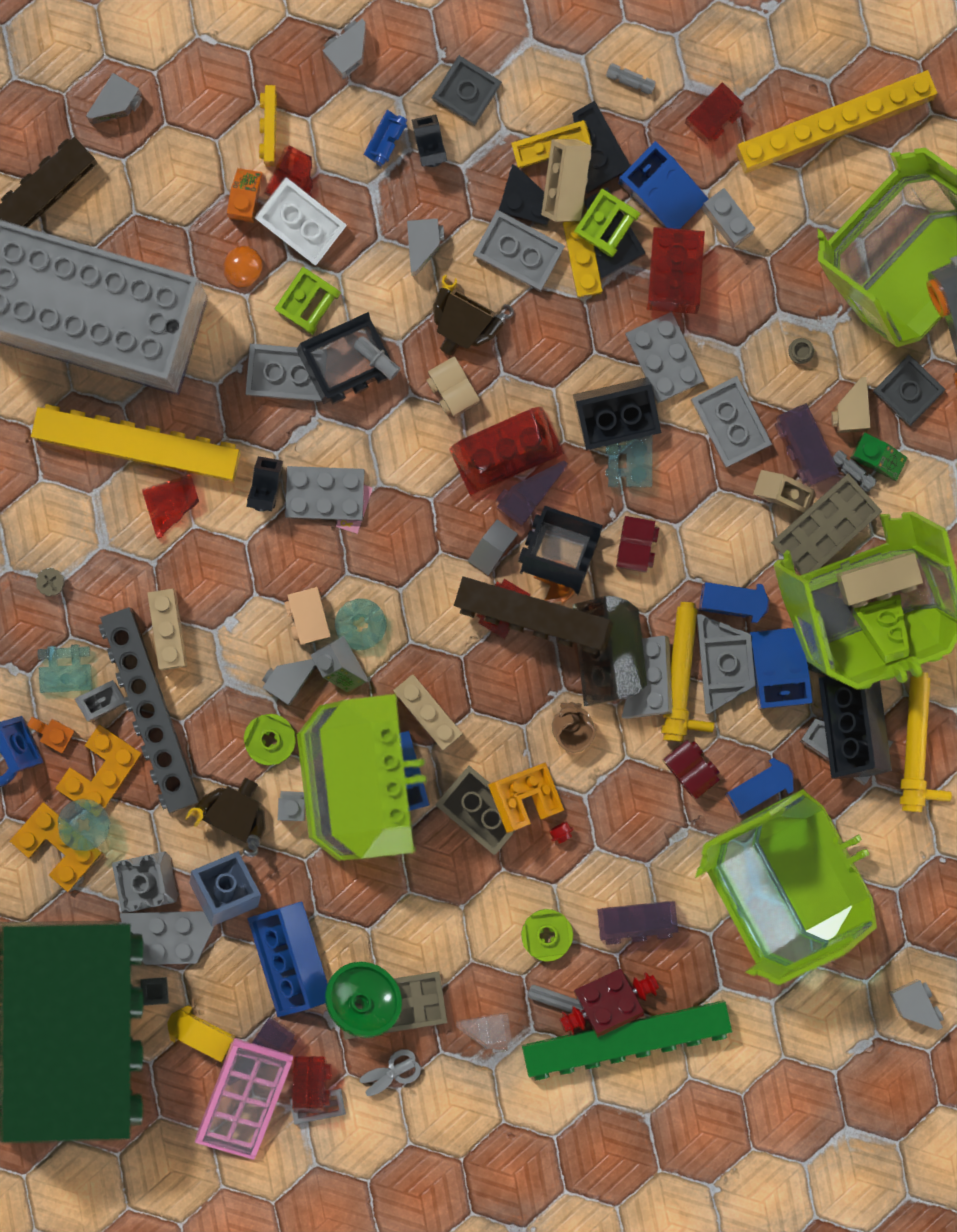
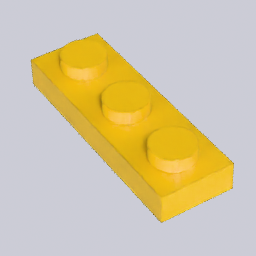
(268, 125)
(537, 148)
(582, 262)

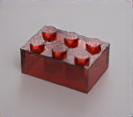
(675, 270)

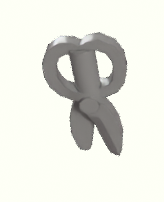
(386, 1075)

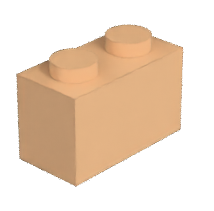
(308, 616)

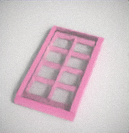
(244, 1098)

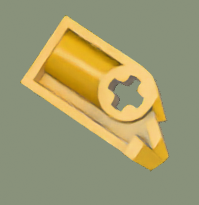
(199, 1033)

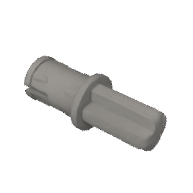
(377, 358)

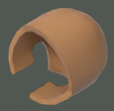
(573, 727)

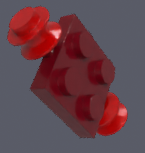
(608, 1003)

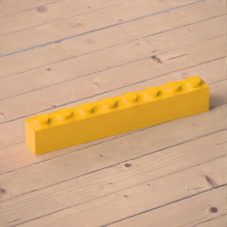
(836, 121)
(136, 444)

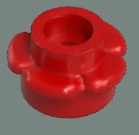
(561, 832)

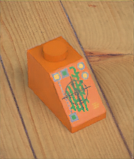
(244, 195)

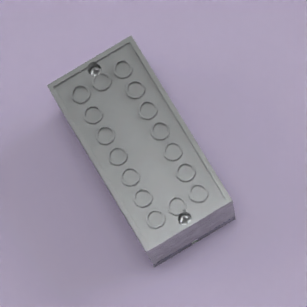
(97, 308)

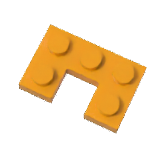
(118, 763)
(530, 782)
(43, 826)

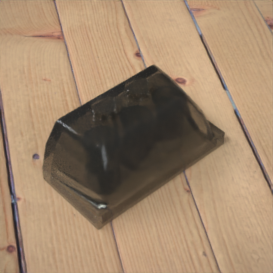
(621, 668)

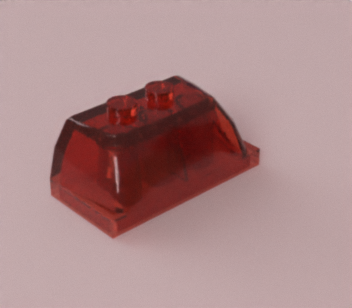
(505, 450)

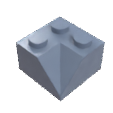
(224, 888)

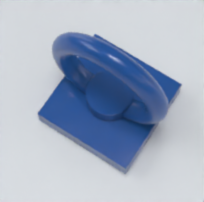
(17, 748)

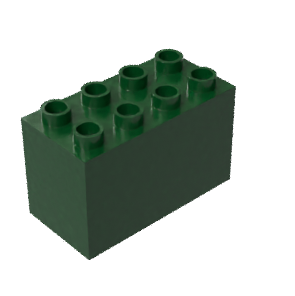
(68, 1031)

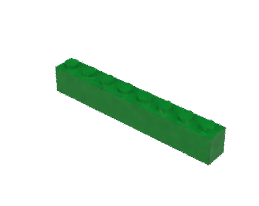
(635, 1038)

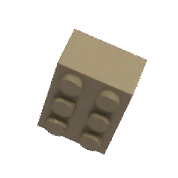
(474, 809)

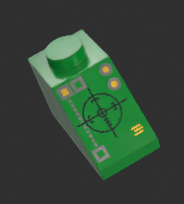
(879, 456)

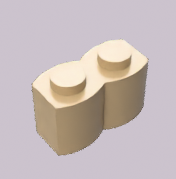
(453, 387)

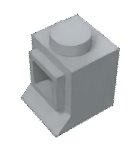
(291, 806)

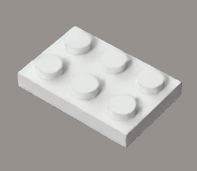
(300, 221)

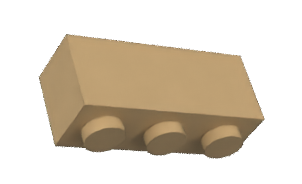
(566, 180)
(879, 579)
(167, 629)
(428, 712)

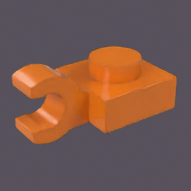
(54, 735)

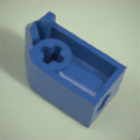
(734, 601)
(761, 787)

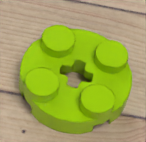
(263, 726)
(537, 946)

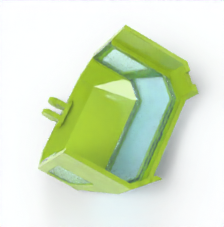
(790, 887)

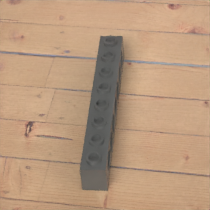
(125, 621)

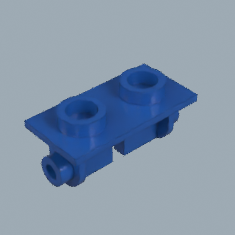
(383, 140)

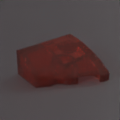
(294, 166)
(169, 502)

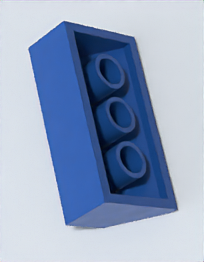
(289, 959)

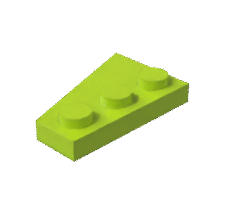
(884, 627)

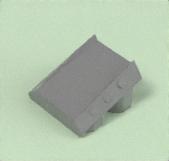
(145, 882)

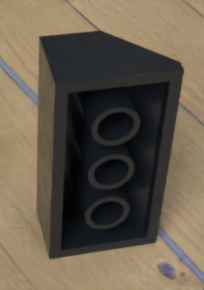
(854, 729)

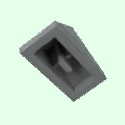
(492, 547)
(100, 701)

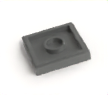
(466, 90)
(909, 390)

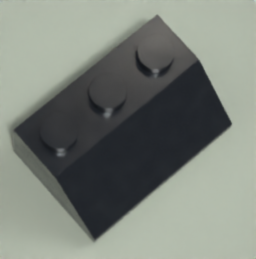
(617, 413)

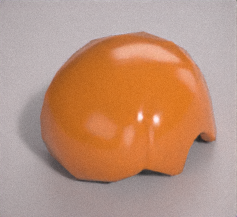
(242, 266)

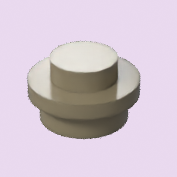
(801, 350)

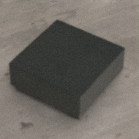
(155, 991)

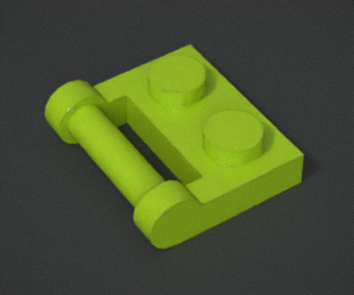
(599, 218)
(299, 297)

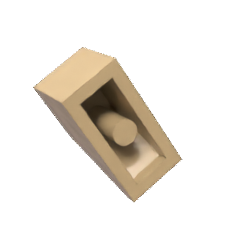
(853, 410)
(783, 491)

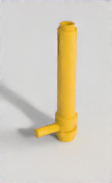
(678, 721)
(913, 784)

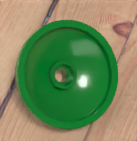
(371, 988)

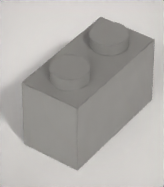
(728, 218)

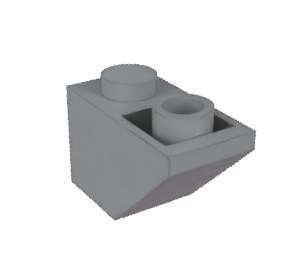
(347, 51)
(914, 1004)

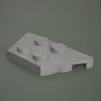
(725, 662)
(170, 935)

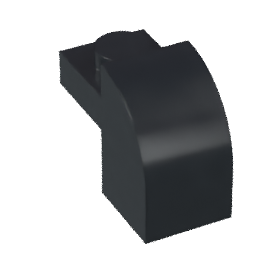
(429, 141)
(265, 484)

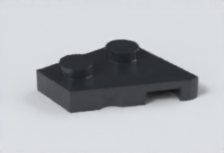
(523, 198)

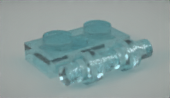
(638, 463)
(65, 678)

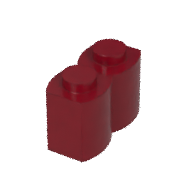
(636, 544)
(691, 769)

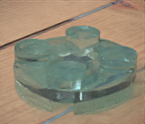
(352, 612)
(68, 824)

